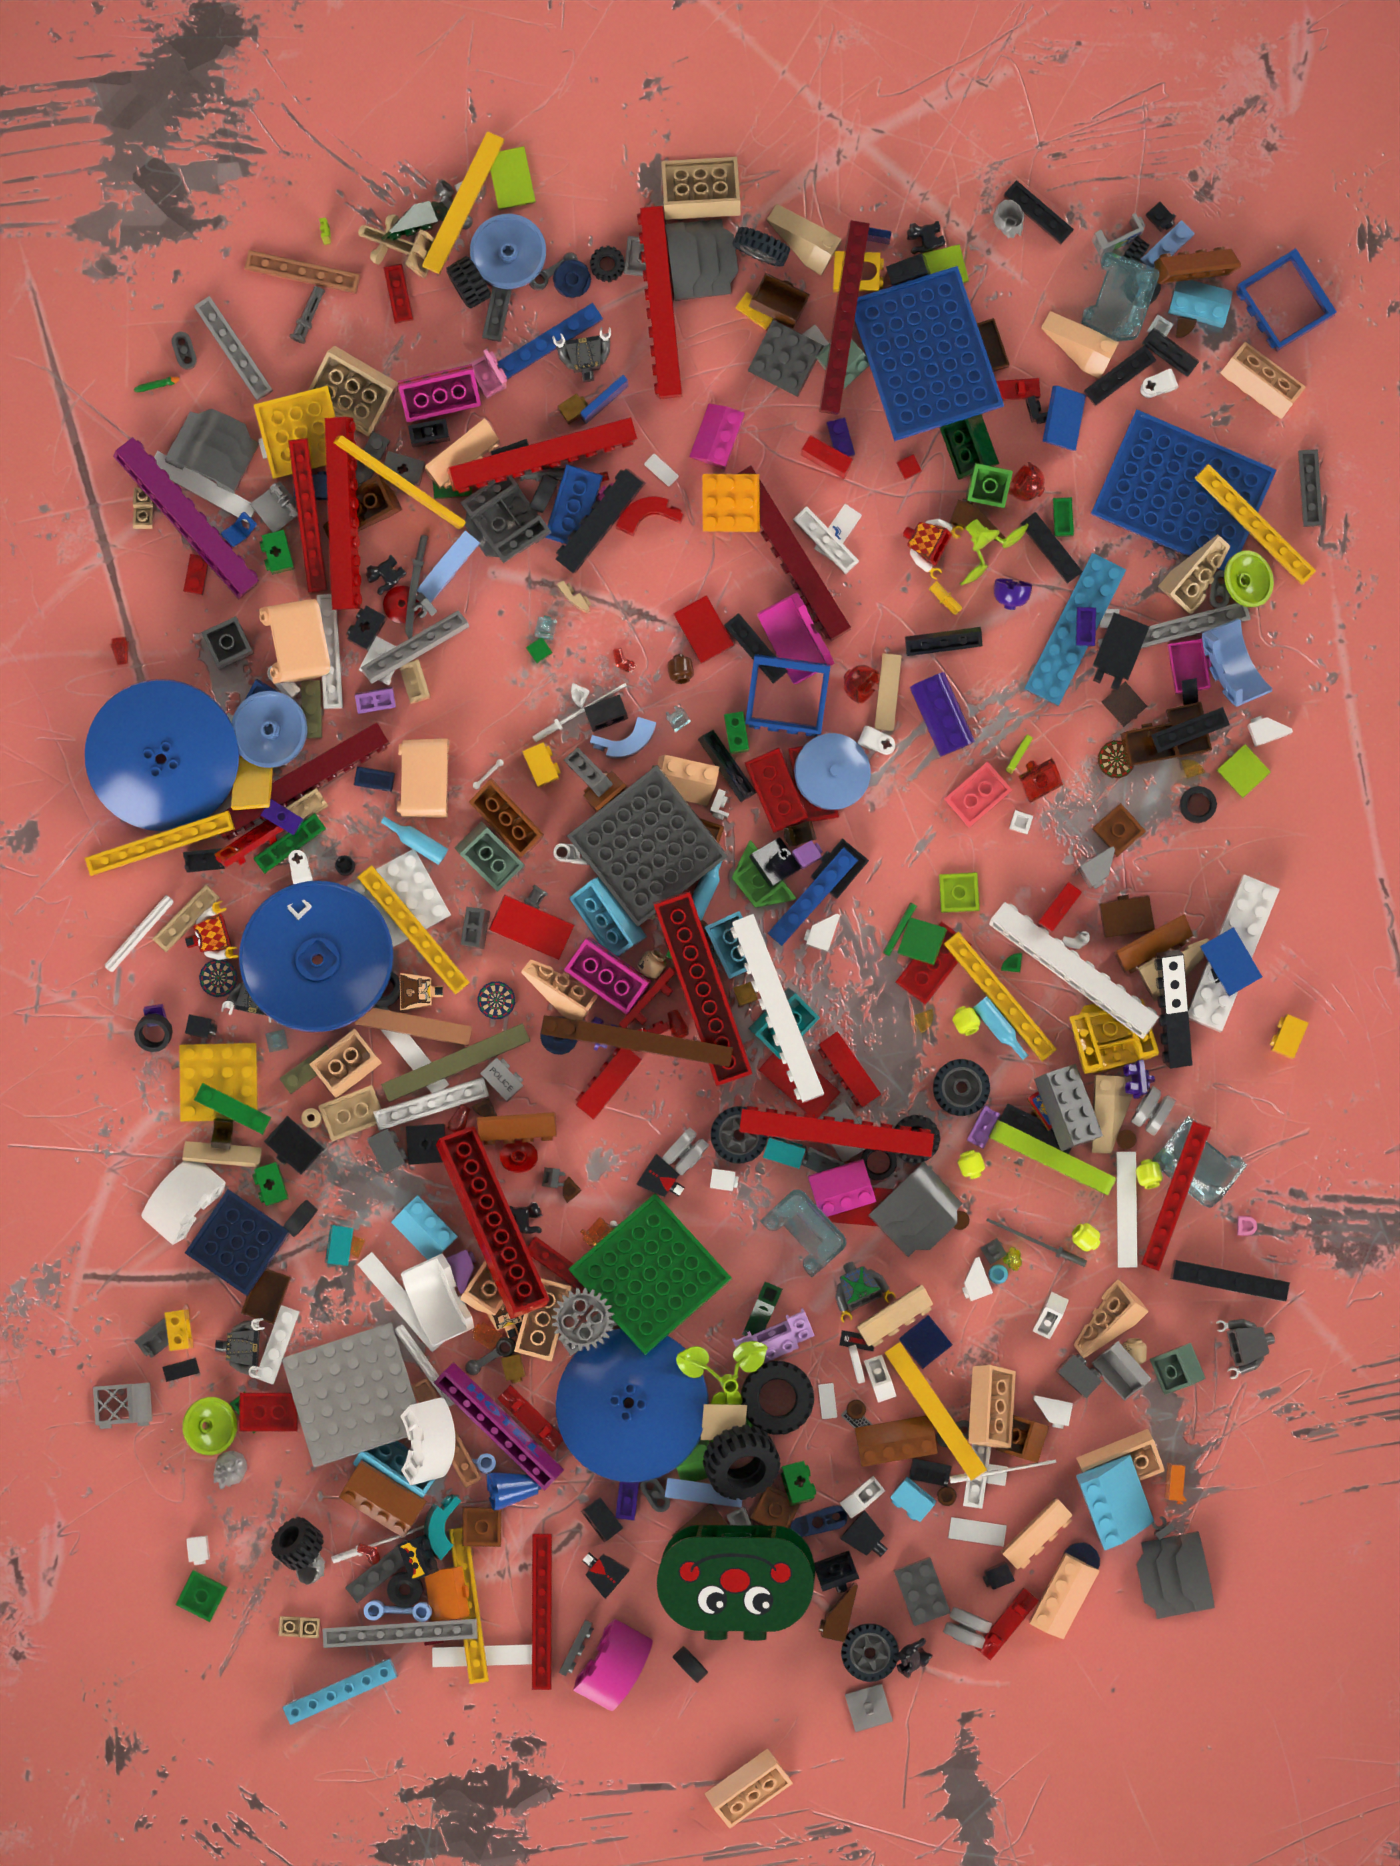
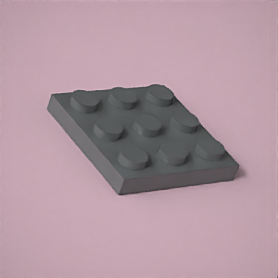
(785, 358)

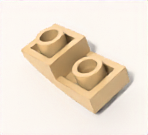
(142, 510)
(578, 601)
(298, 1627)

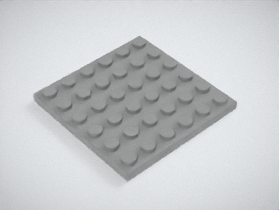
(350, 1393)

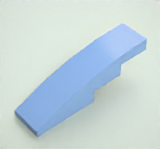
(448, 566)
(697, 1492)

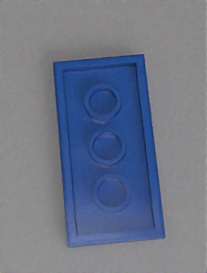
(573, 501)

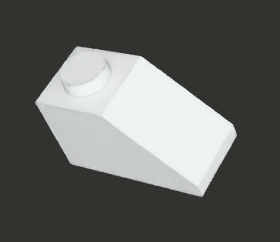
(1266, 730)
(822, 933)
(976, 1282)
(1050, 1315)
(880, 1378)
(1054, 1410)
(862, 1497)

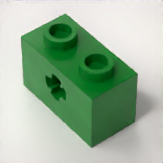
(278, 541)
(736, 732)
(278, 1190)
(795, 1494)

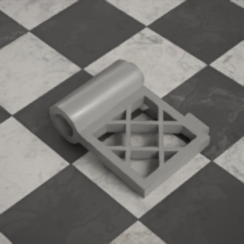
(138, 1404)

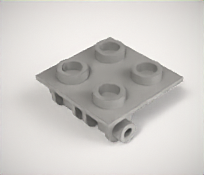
(276, 507)

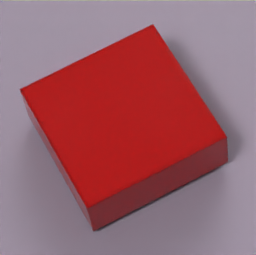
(909, 467)

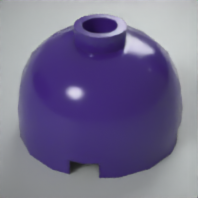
(1012, 593)

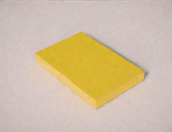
(251, 786)

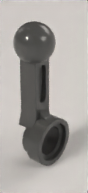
(446, 191)
(546, 274)
(473, 1367)

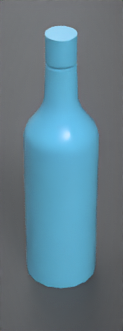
(418, 841)
(705, 889)
(999, 1025)

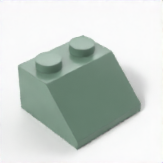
(856, 362)
(1177, 1368)

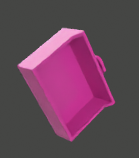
(1189, 662)

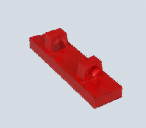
(1026, 388)
(251, 840)
(659, 985)
(531, 1418)
(1008, 1623)

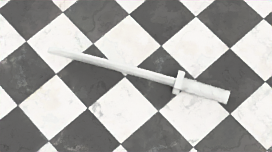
(558, 725)
(963, 1477)
(353, 1552)

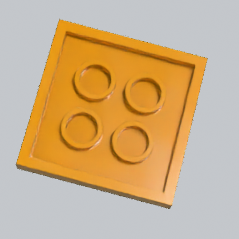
(731, 502)

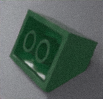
(968, 444)

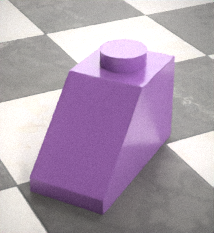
(807, 854)
(462, 1268)

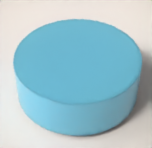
(998, 1274)

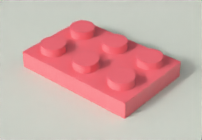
(978, 794)

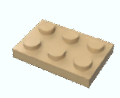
(350, 1113)

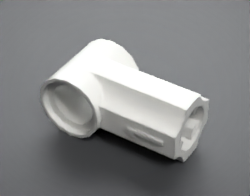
(289, 688)

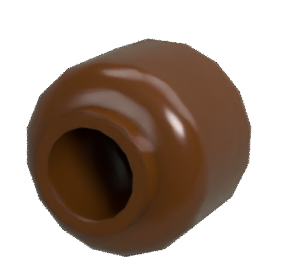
(680, 669)

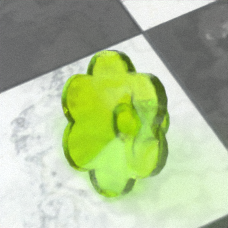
(1013, 1259)

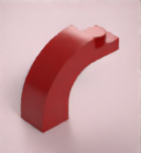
(643, 508)

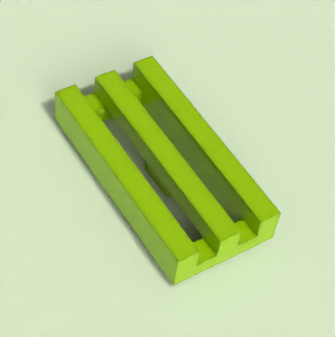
(325, 231)

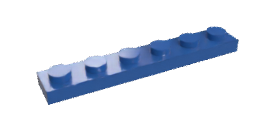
(544, 343)
(812, 896)

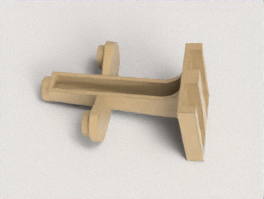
(416, 251)

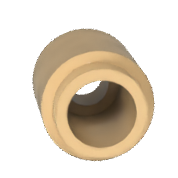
(317, 1121)

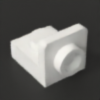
(719, 801)

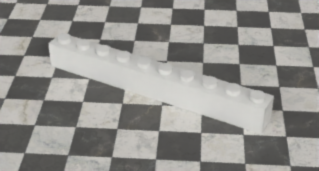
(1074, 970)
(777, 1007)

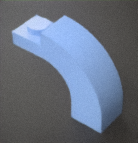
(631, 745)

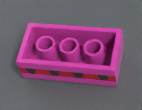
(439, 393)
(607, 975)

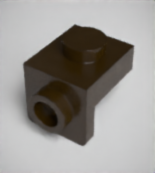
(799, 834)
(222, 1133)

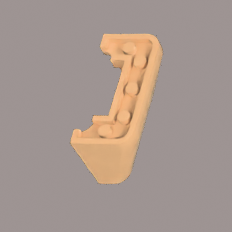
(297, 641)
(424, 778)

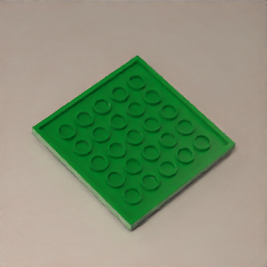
(650, 1273)

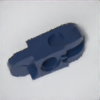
(804, 1526)

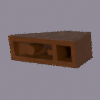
(966, 512)

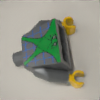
(859, 1288)

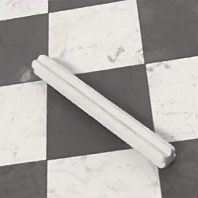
(139, 933)
(421, 1360)

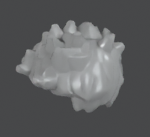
(1009, 218)
(229, 1469)
(312, 1572)

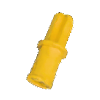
(945, 598)

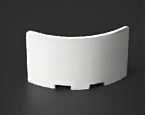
(180, 1198)
(436, 1300)
(432, 1440)

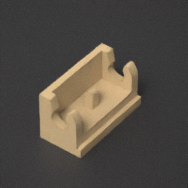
(414, 681)
(308, 805)

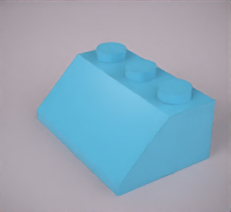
(1201, 302)
(727, 946)
(424, 1228)

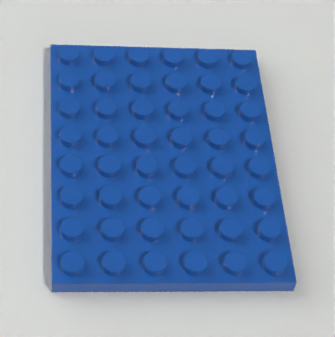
(926, 353)
(1156, 493)

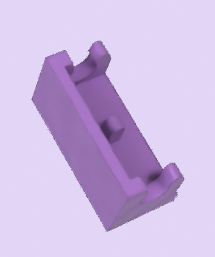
(375, 700)
(983, 1126)

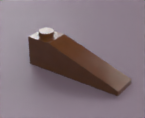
(375, 501)

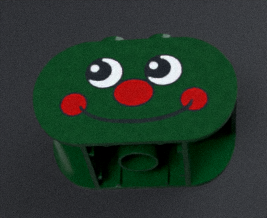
(736, 1579)

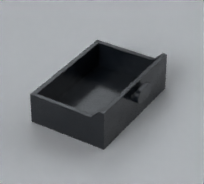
(852, 873)
(294, 1145)

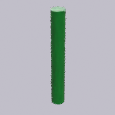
(899, 929)

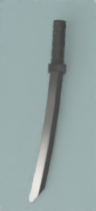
(414, 585)
(1059, 1252)

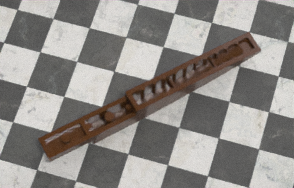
(636, 1040)

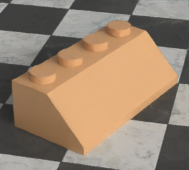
(1263, 380)
(466, 449)
(991, 1406)
(1139, 1446)
(1036, 1533)
(1063, 1596)
(748, 1788)

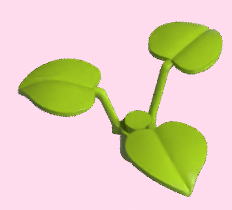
(981, 537)
(749, 1356)

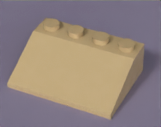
(701, 188)
(355, 389)
(894, 1315)

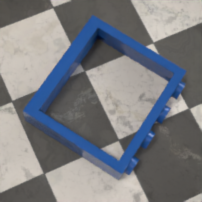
(1311, 283)
(774, 725)

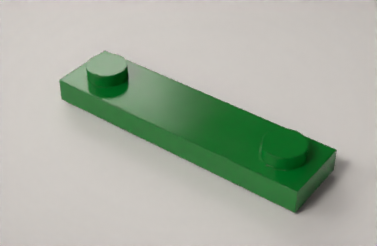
(285, 845)
(232, 1108)

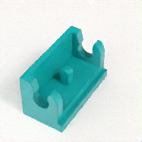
(784, 1151)
(339, 1245)

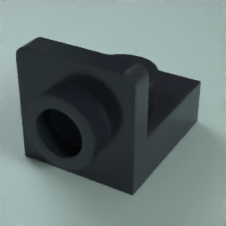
(1161, 217)
(1034, 408)

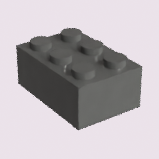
(922, 1591)

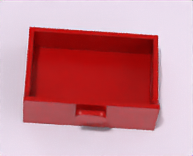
(826, 457)
(1059, 907)

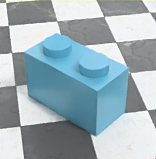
(912, 1499)

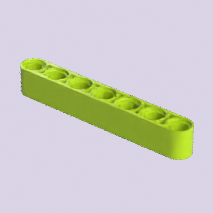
(1052, 1157)

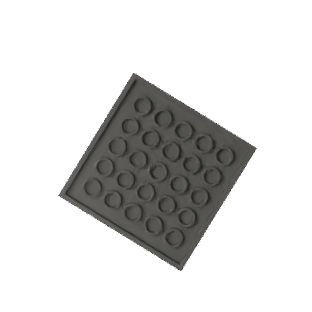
(647, 845)

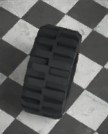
(803, 1404)
(749, 1479)

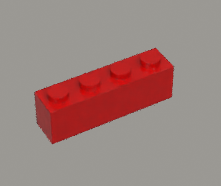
(849, 1069)
(608, 1082)

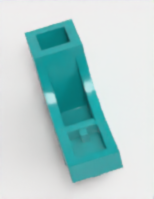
(435, 1525)

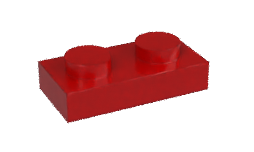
(195, 575)
(658, 1028)

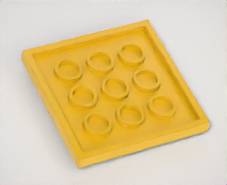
(294, 418)
(222, 1067)

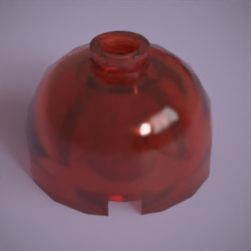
(1028, 483)
(859, 682)

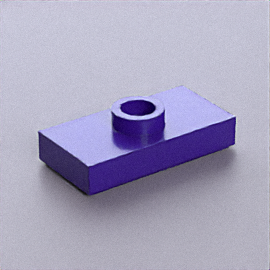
(1085, 626)
(282, 817)

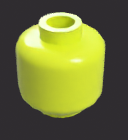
(966, 1020)
(971, 1164)
(1149, 1174)
(1086, 1237)

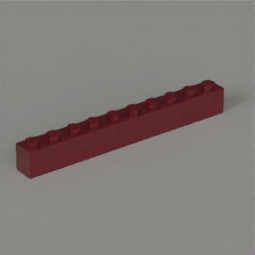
(844, 317)
(799, 566)
(313, 773)

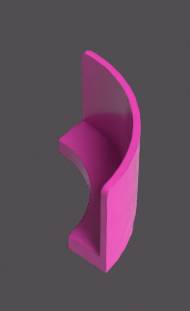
(794, 635)
(616, 1666)

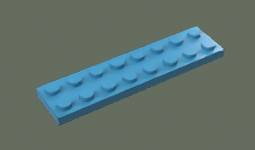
(1061, 654)

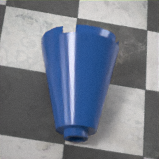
(509, 1489)

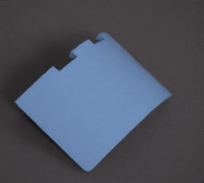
(1233, 664)

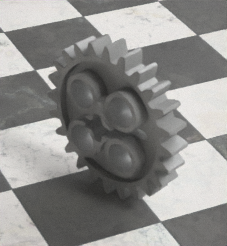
(597, 1330)

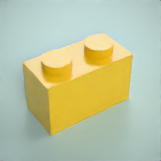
(541, 765)
(1288, 1036)

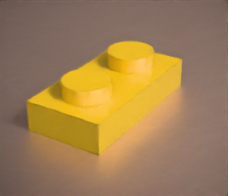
(759, 318)

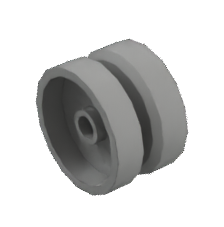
(1155, 1112)
(685, 1151)
(967, 1627)

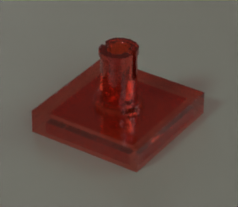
(1040, 779)

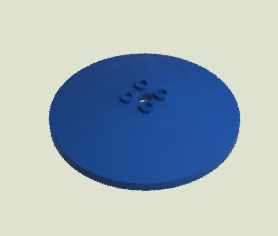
(169, 721)
(280, 950)
(637, 1440)

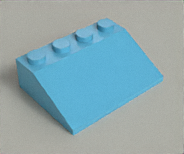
(1115, 1501)

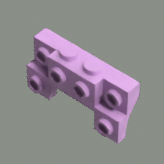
(782, 1337)

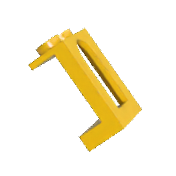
(865, 285)
(179, 1330)

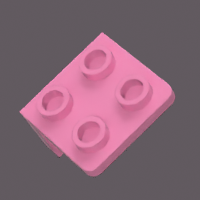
(488, 375)

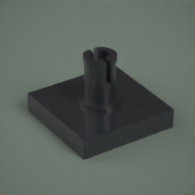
(775, 862)
(422, 1143)
(836, 1572)

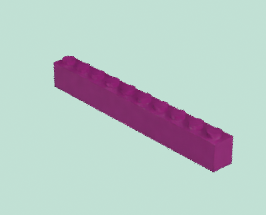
(186, 518)

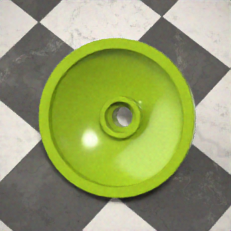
(1255, 577)
(219, 1430)

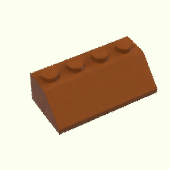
(1196, 265)
(506, 818)
(1159, 940)
(517, 1127)
(895, 1440)
(382, 1499)

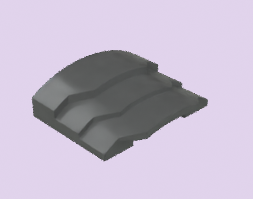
(701, 259)
(214, 448)
(503, 520)
(917, 1211)
(1175, 1575)

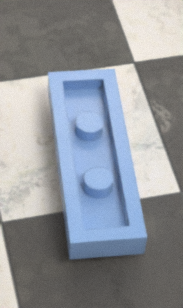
(1169, 243)

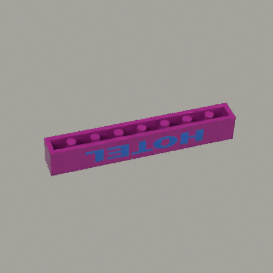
(498, 1426)

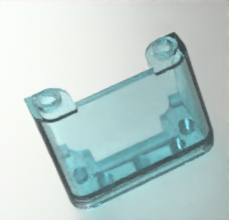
(1122, 298)
(1214, 1171)
(809, 1227)

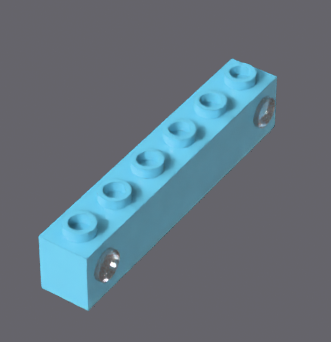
(340, 1691)

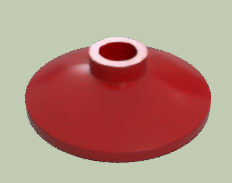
(390, 604)
(518, 1151)

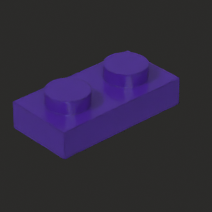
(840, 436)
(627, 1500)

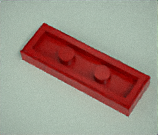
(398, 293)

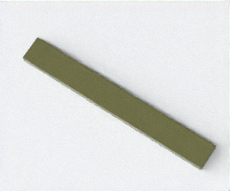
(455, 1062)

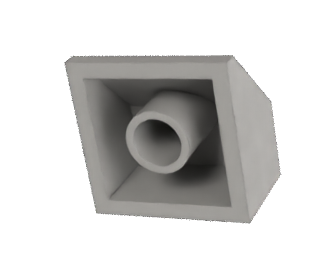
(1097, 869)

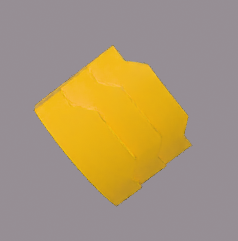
(1106, 1042)

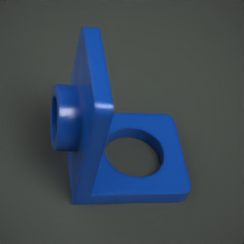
(237, 533)

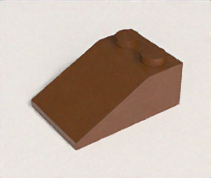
(838, 1618)

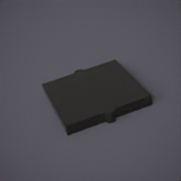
(1124, 704)

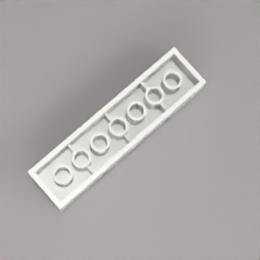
(1248, 916)

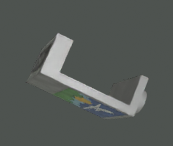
(1102, 245)

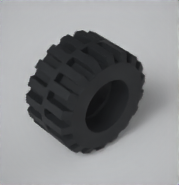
(468, 282)
(919, 1121)
(297, 1543)

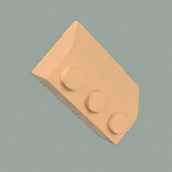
(691, 778)
(345, 1063)
(482, 1292)

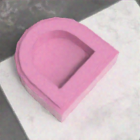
(1246, 1225)

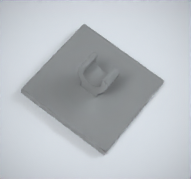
(868, 1707)

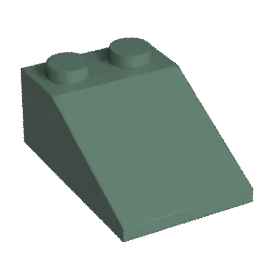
(489, 856)

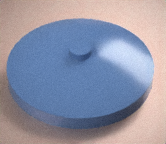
(508, 251)
(269, 729)
(832, 771)

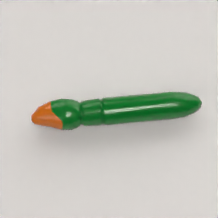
(156, 384)

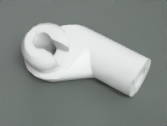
(1077, 942)

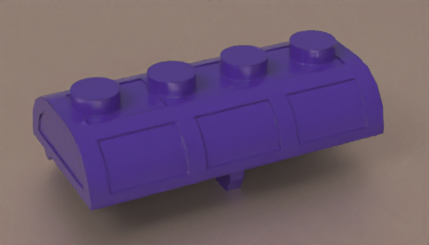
(942, 714)

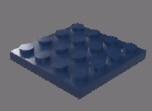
(237, 1242)

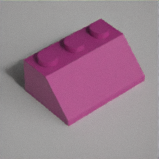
(717, 435)
(842, 1188)

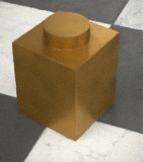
(572, 408)
(745, 994)
(513, 1368)

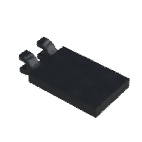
(1119, 649)

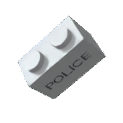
(502, 1079)

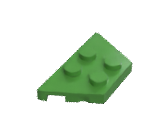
(755, 887)

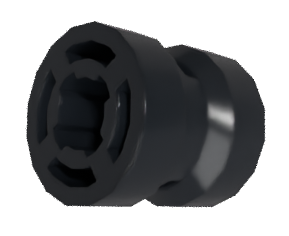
(343, 863)

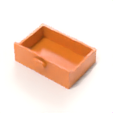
(1175, 1482)
(447, 1594)

